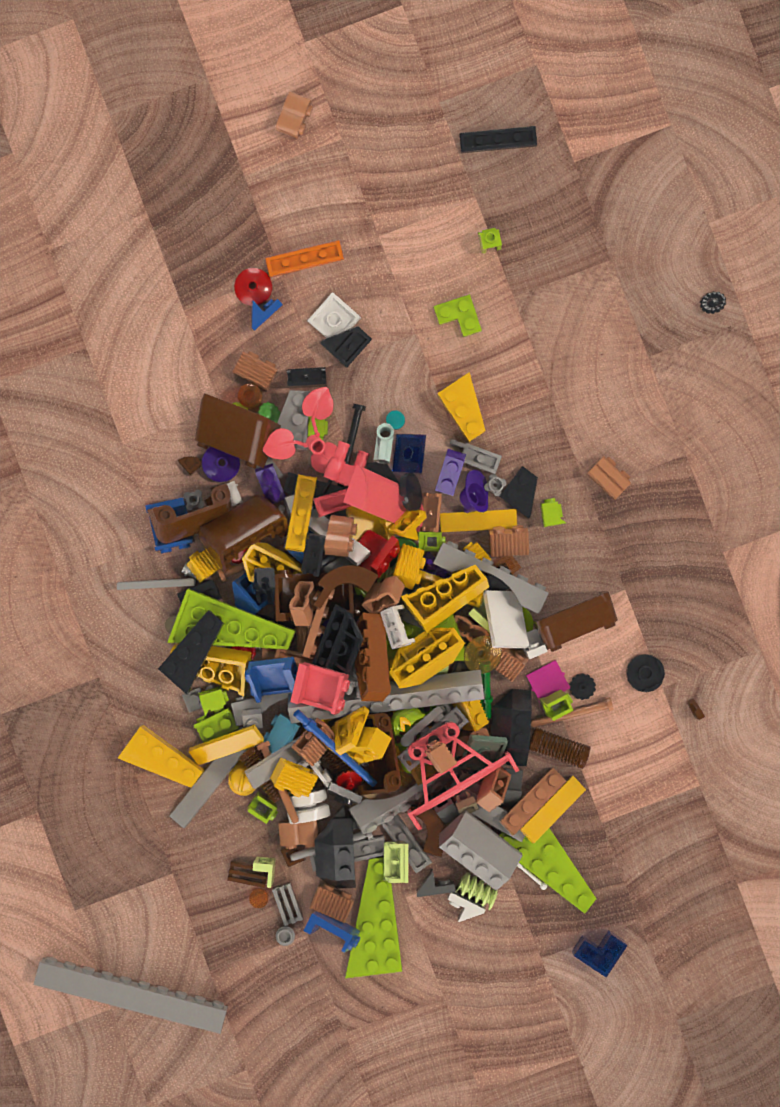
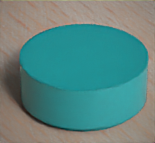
(395, 419)

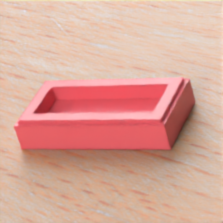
(331, 503)

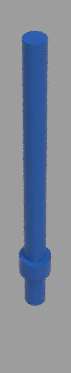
(311, 726)

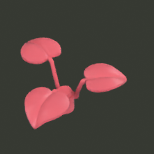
(281, 443)

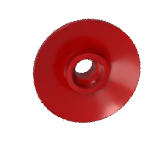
(260, 293)

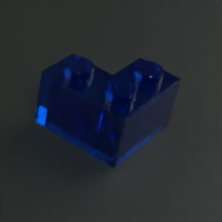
(602, 956)

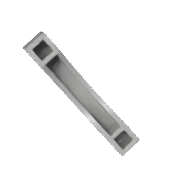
(528, 595)
(242, 703)
(375, 812)

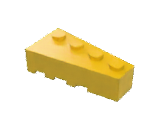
(445, 597)
(225, 668)
(158, 756)

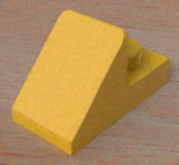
(407, 524)

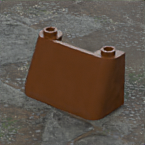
(233, 430)
(172, 528)
(241, 529)
(284, 592)
(385, 769)

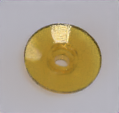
(488, 660)

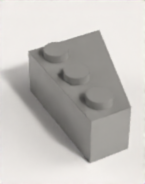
(293, 417)

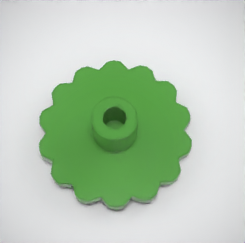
(269, 411)

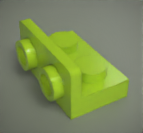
(216, 725)

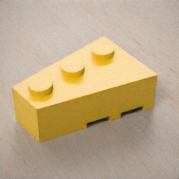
(463, 407)
(370, 745)

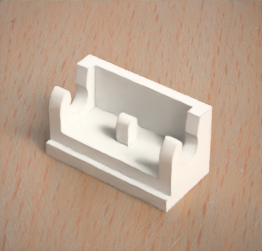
(395, 627)

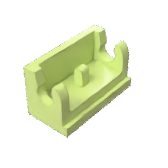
(396, 861)

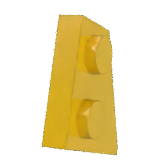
(349, 730)

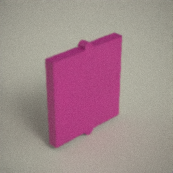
(547, 680)

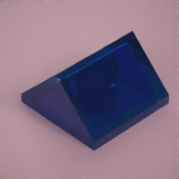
(409, 453)

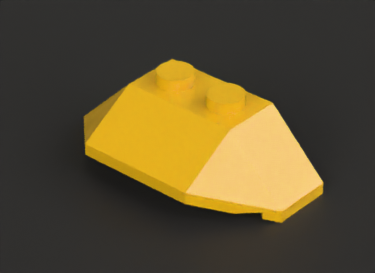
(266, 556)
(425, 656)

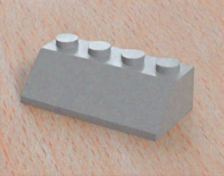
(479, 850)

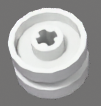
(310, 807)

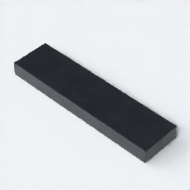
(498, 139)

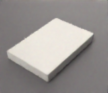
(505, 620)

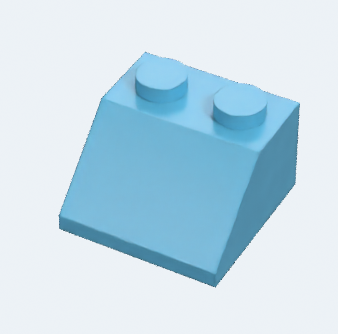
(281, 733)

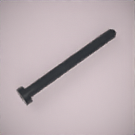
(353, 432)

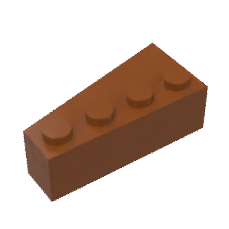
(372, 659)

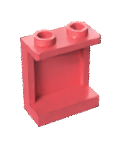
(320, 687)

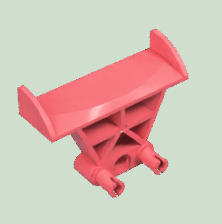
(365, 488)
(446, 733)

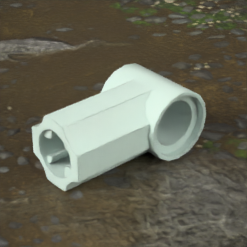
(383, 445)

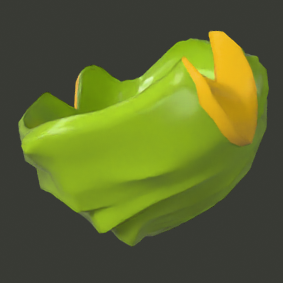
(404, 719)

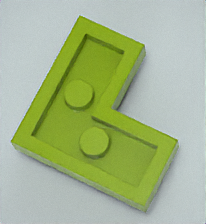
(461, 310)

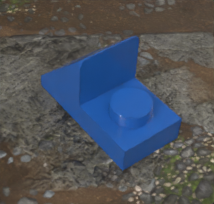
(259, 316)

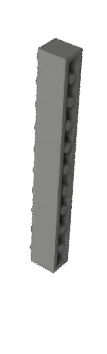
(435, 691)
(131, 995)

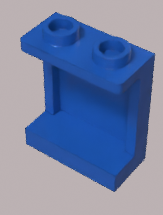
(180, 509)
(271, 677)
(334, 926)

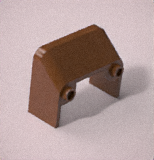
(576, 621)

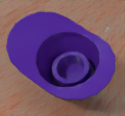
(473, 495)

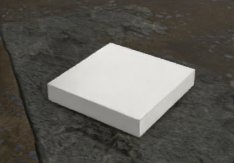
(333, 317)

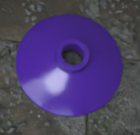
(214, 470)

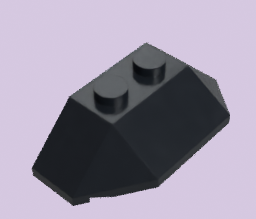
(339, 642)
(513, 721)
(336, 853)

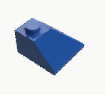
(246, 595)

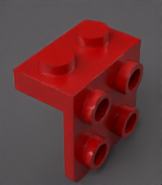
(381, 552)

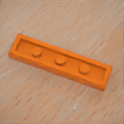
(304, 258)

